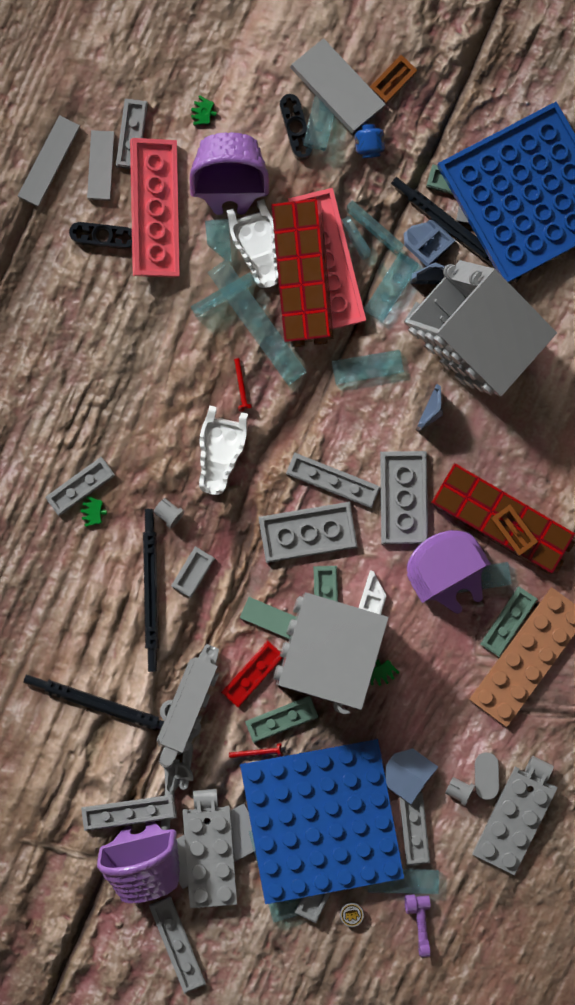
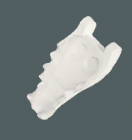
(256, 242)
(220, 446)

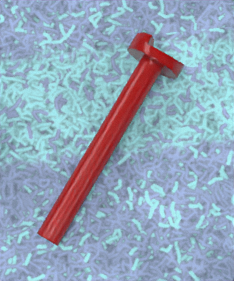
(241, 386)
(257, 752)

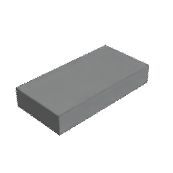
(193, 572)

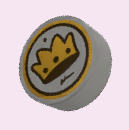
(351, 914)

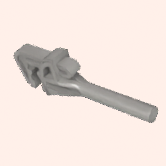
(177, 775)

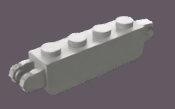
(186, 705)

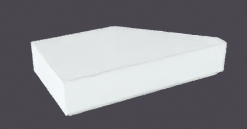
(373, 595)

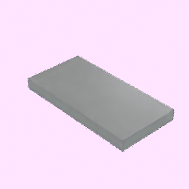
(337, 85)
(403, 497)
(307, 532)
(240, 840)

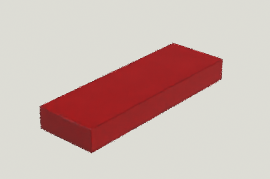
(252, 674)

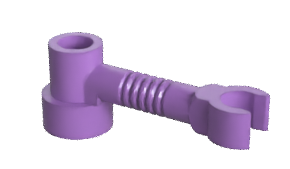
(419, 905)

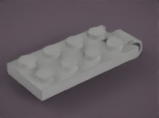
(516, 816)
(209, 852)

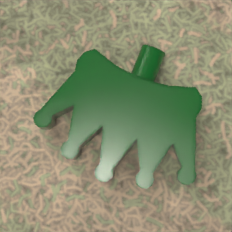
(203, 112)
(94, 511)
(382, 671)

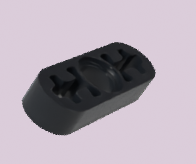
(286, 113)
(108, 243)

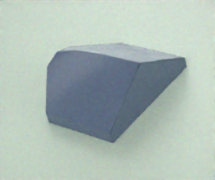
(427, 241)
(429, 275)
(433, 409)
(408, 774)

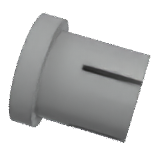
(169, 512)
(460, 790)

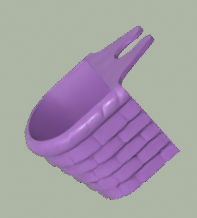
(229, 170)
(445, 566)
(141, 864)

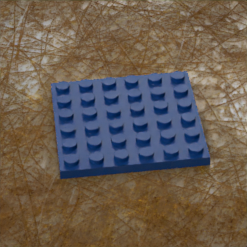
(519, 191)
(321, 821)

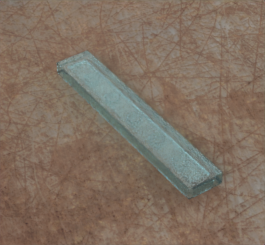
(256, 322)

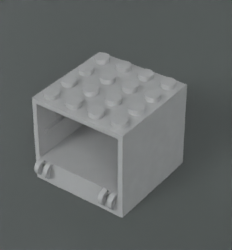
(480, 327)
(331, 651)

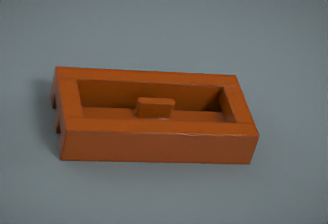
(407, 65)
(518, 551)

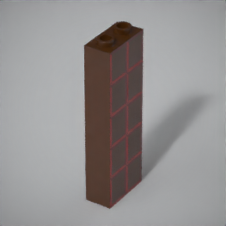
(302, 272)
(477, 501)

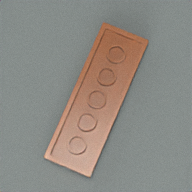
(527, 658)

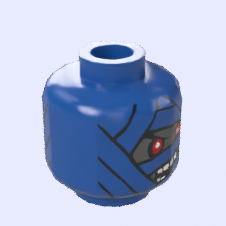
(370, 141)

